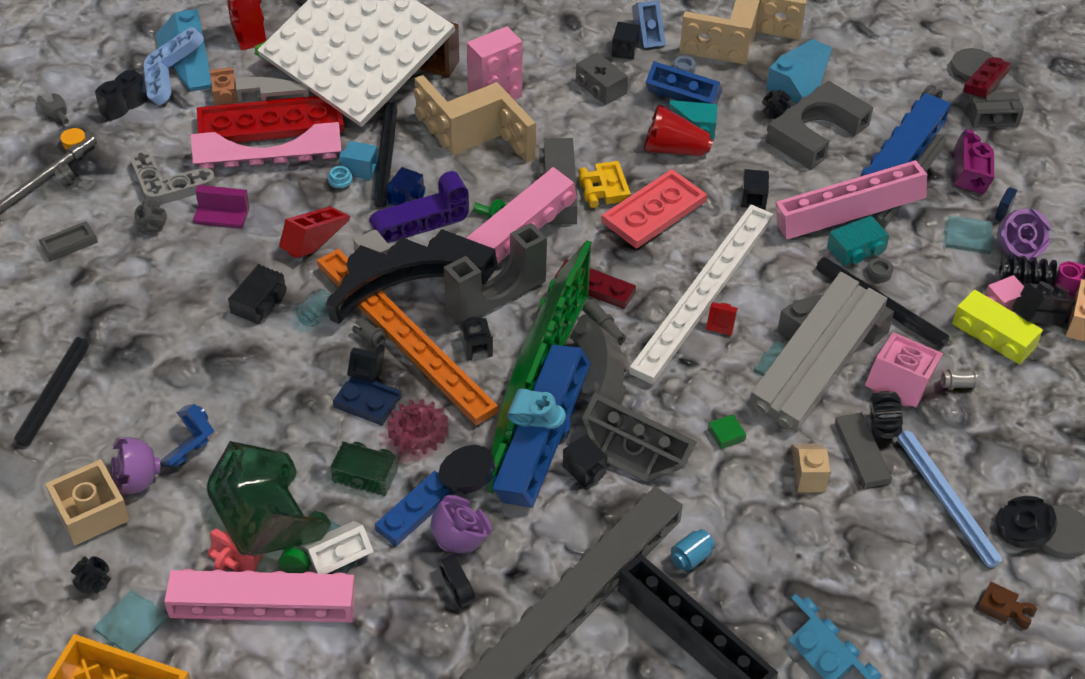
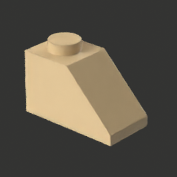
(810, 467)

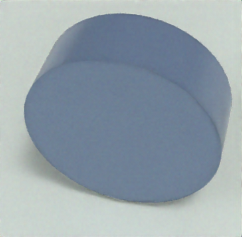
(685, 63)

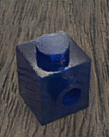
(405, 187)

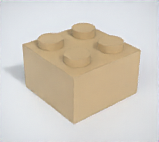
(87, 502)

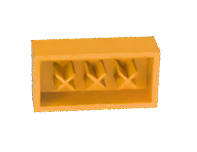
(95, 660)

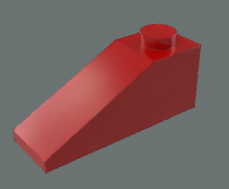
(311, 230)

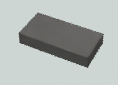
(68, 241)

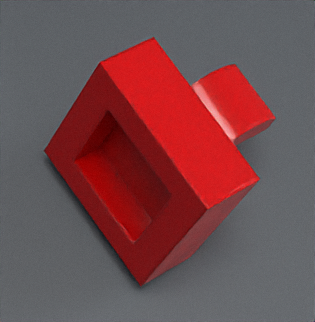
(721, 318)

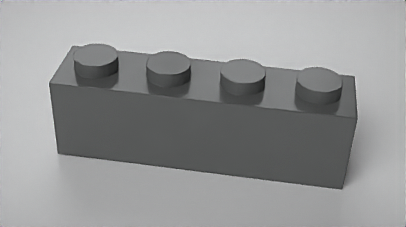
(560, 155)

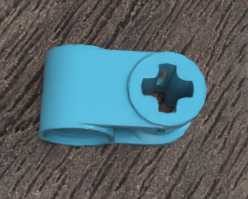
(535, 410)

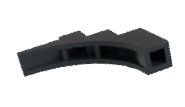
(406, 261)

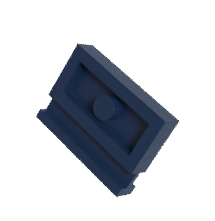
(367, 400)

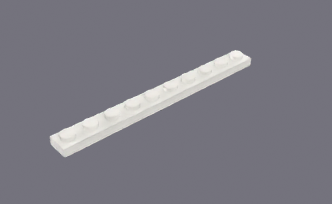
(700, 295)

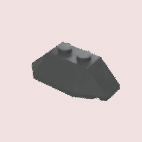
(635, 441)

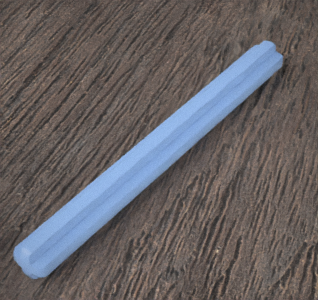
(949, 499)

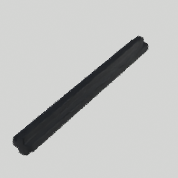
(385, 154)
(900, 314)

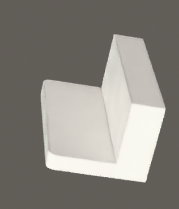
(338, 548)

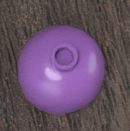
(1024, 233)
(133, 466)
(458, 526)

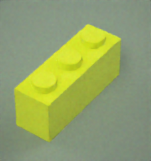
(997, 326)

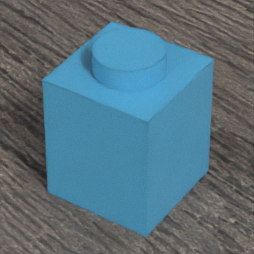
(360, 159)

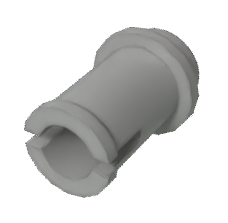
(959, 379)

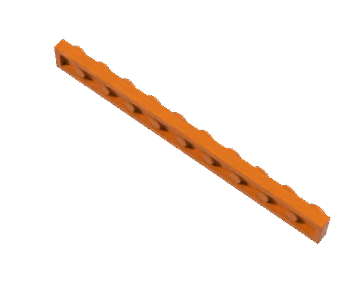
(417, 346)

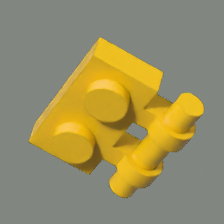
(611, 181)

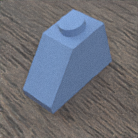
(651, 26)

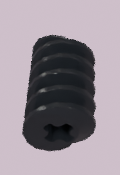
(1028, 272)

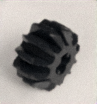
(886, 414)

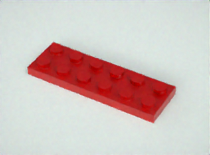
(266, 118)

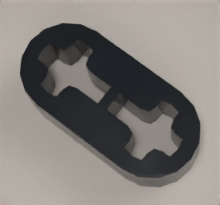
(456, 581)

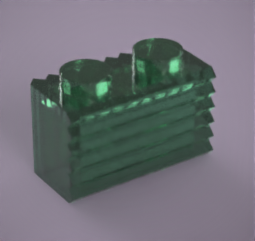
(364, 468)

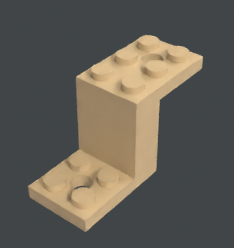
(733, 37)
(475, 118)

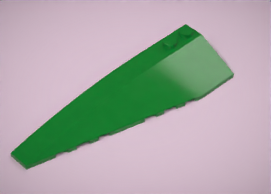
(551, 327)

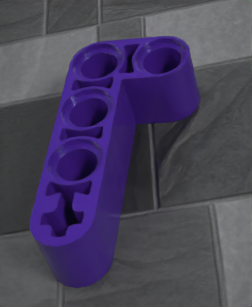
(424, 214)

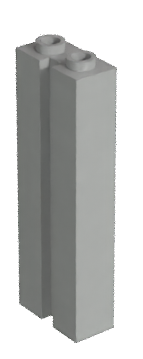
(817, 352)

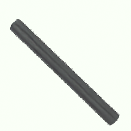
(925, 161)

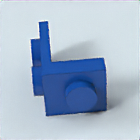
(196, 421)

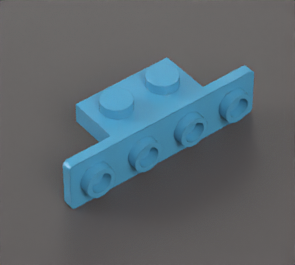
(824, 649)

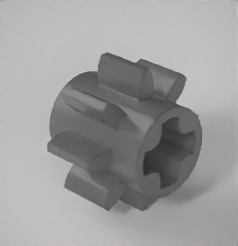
(150, 216)

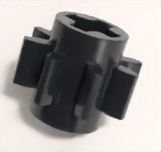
(776, 103)
(90, 575)

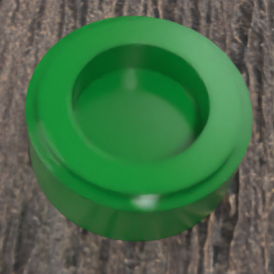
(294, 561)

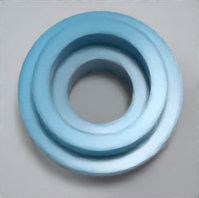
(340, 177)

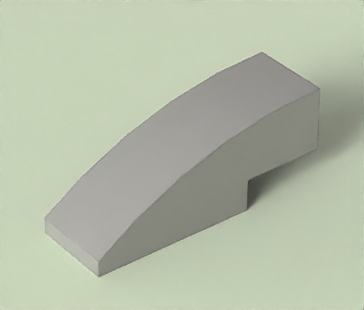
(265, 88)

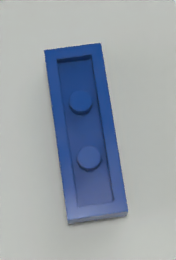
(412, 510)

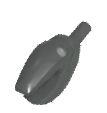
(54, 109)

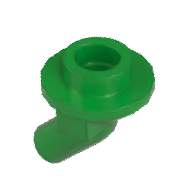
(495, 206)

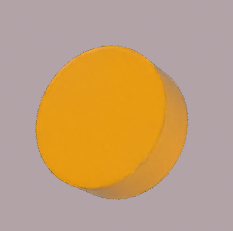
(71, 137)

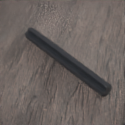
(51, 392)

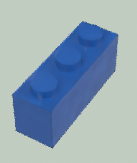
(682, 85)

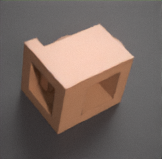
(223, 86)

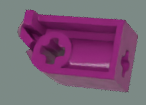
(973, 163)

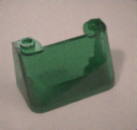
(255, 501)

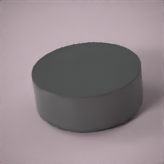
(879, 270)

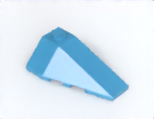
(194, 67)
(799, 70)

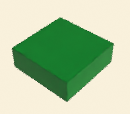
(727, 431)

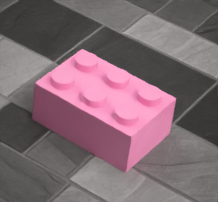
(496, 59)

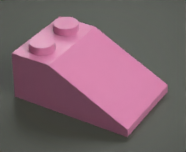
(904, 369)

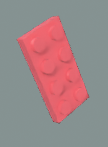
(654, 208)

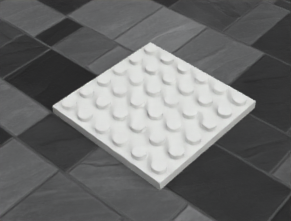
(356, 50)

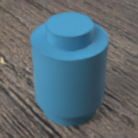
(692, 550)

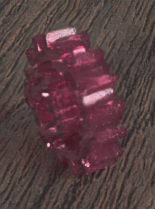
(418, 427)

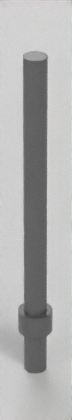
(73, 153)

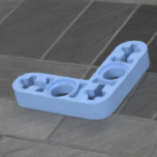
(159, 61)

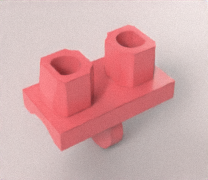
(227, 555)

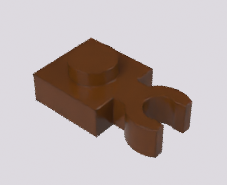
(1003, 603)

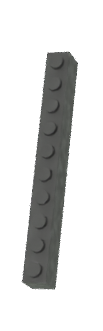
(579, 590)

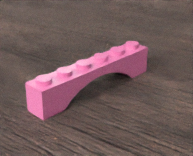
(318, 141)

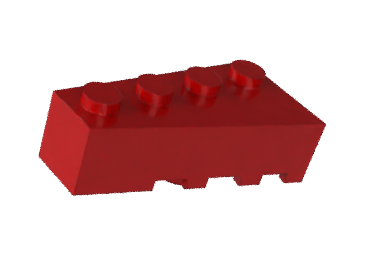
(247, 22)

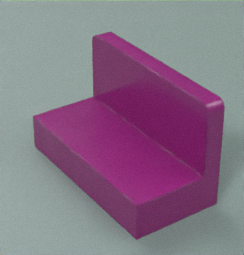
(221, 206)

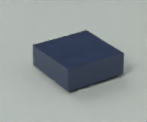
(1006, 203)

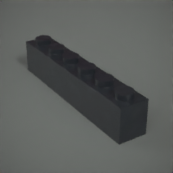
(690, 623)

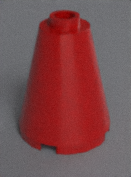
(675, 135)

